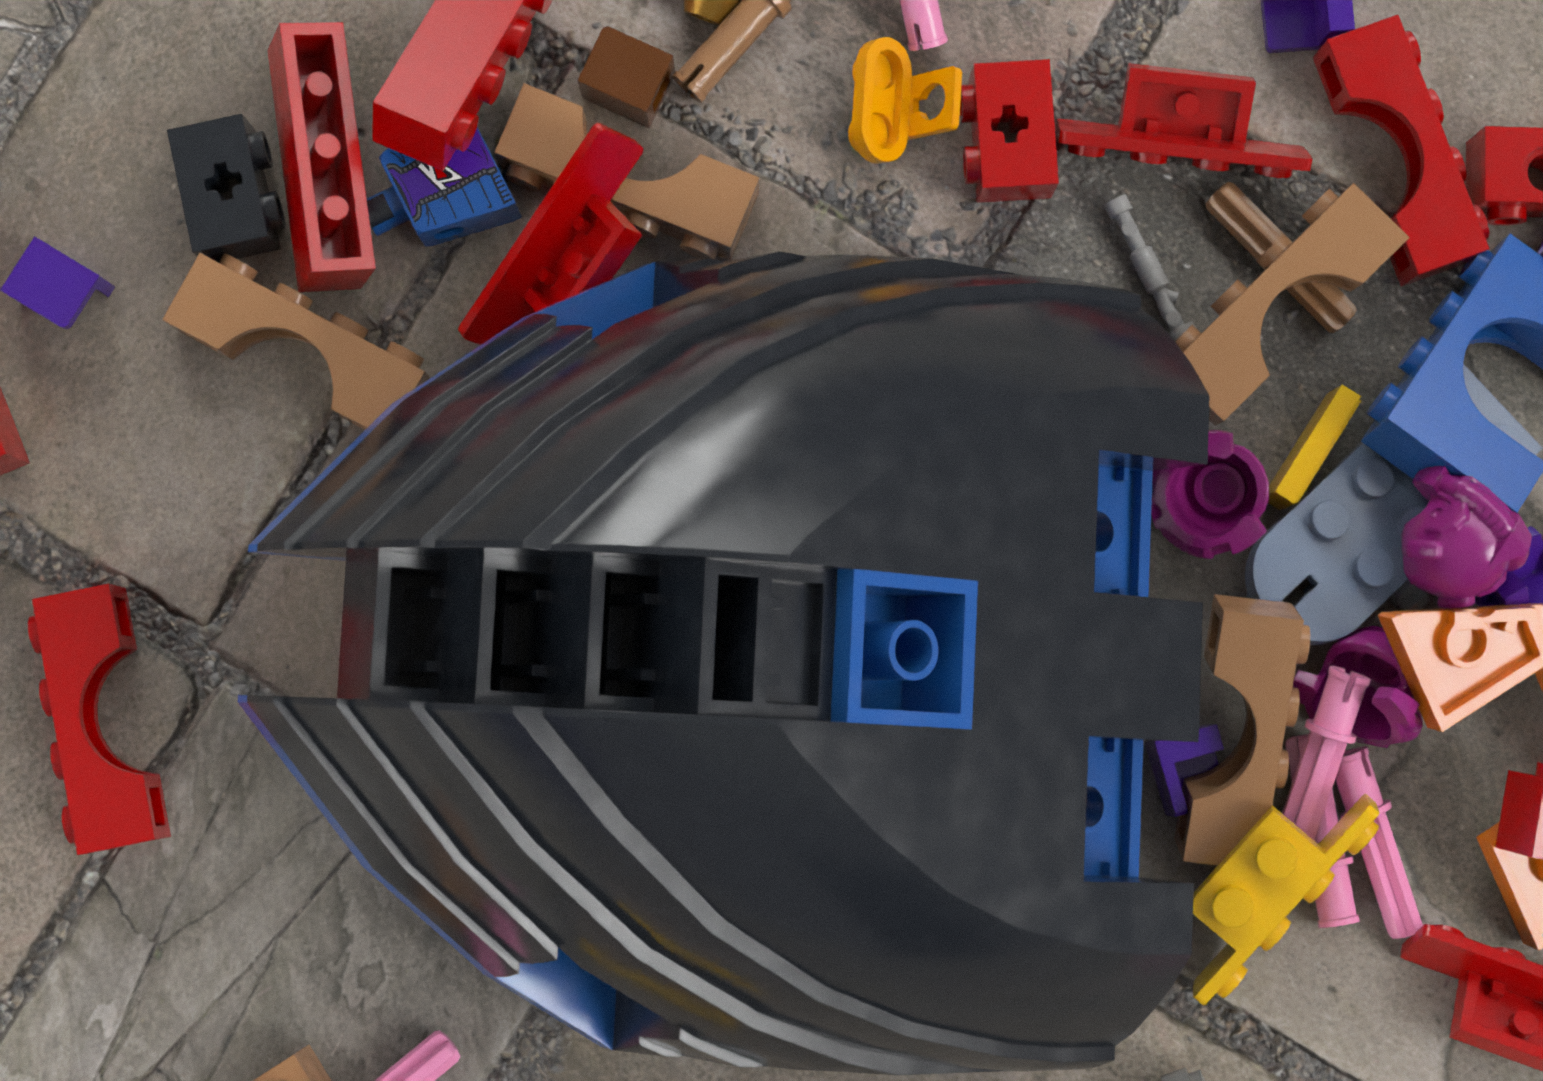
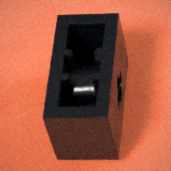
(204, 161)

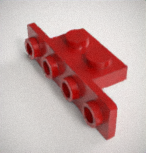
(1185, 117)
(569, 241)
(1496, 993)

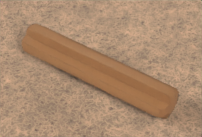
(1257, 235)

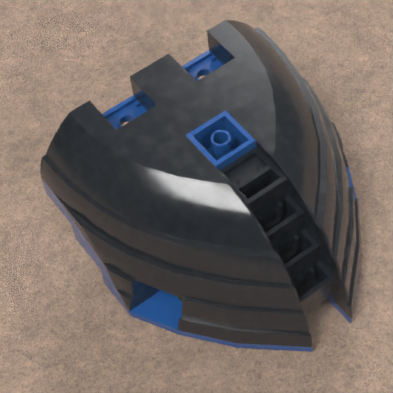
(765, 661)

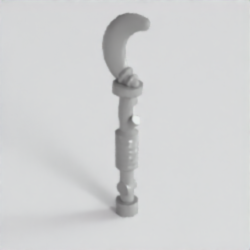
(1147, 266)

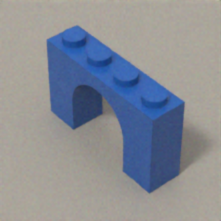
(1430, 412)

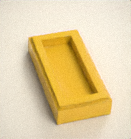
(1313, 447)

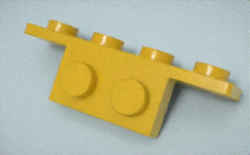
(1264, 881)

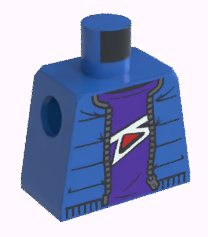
(444, 203)

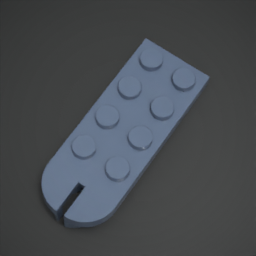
(1349, 535)

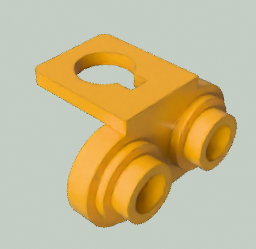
(889, 97)

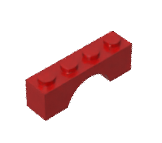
(1379, 79)
(80, 643)

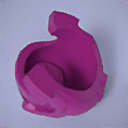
(1212, 504)
(1461, 539)
(1388, 706)

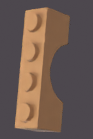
(699, 205)
(1340, 248)
(232, 312)
(1256, 652)

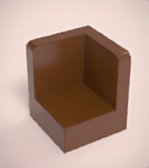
(626, 76)

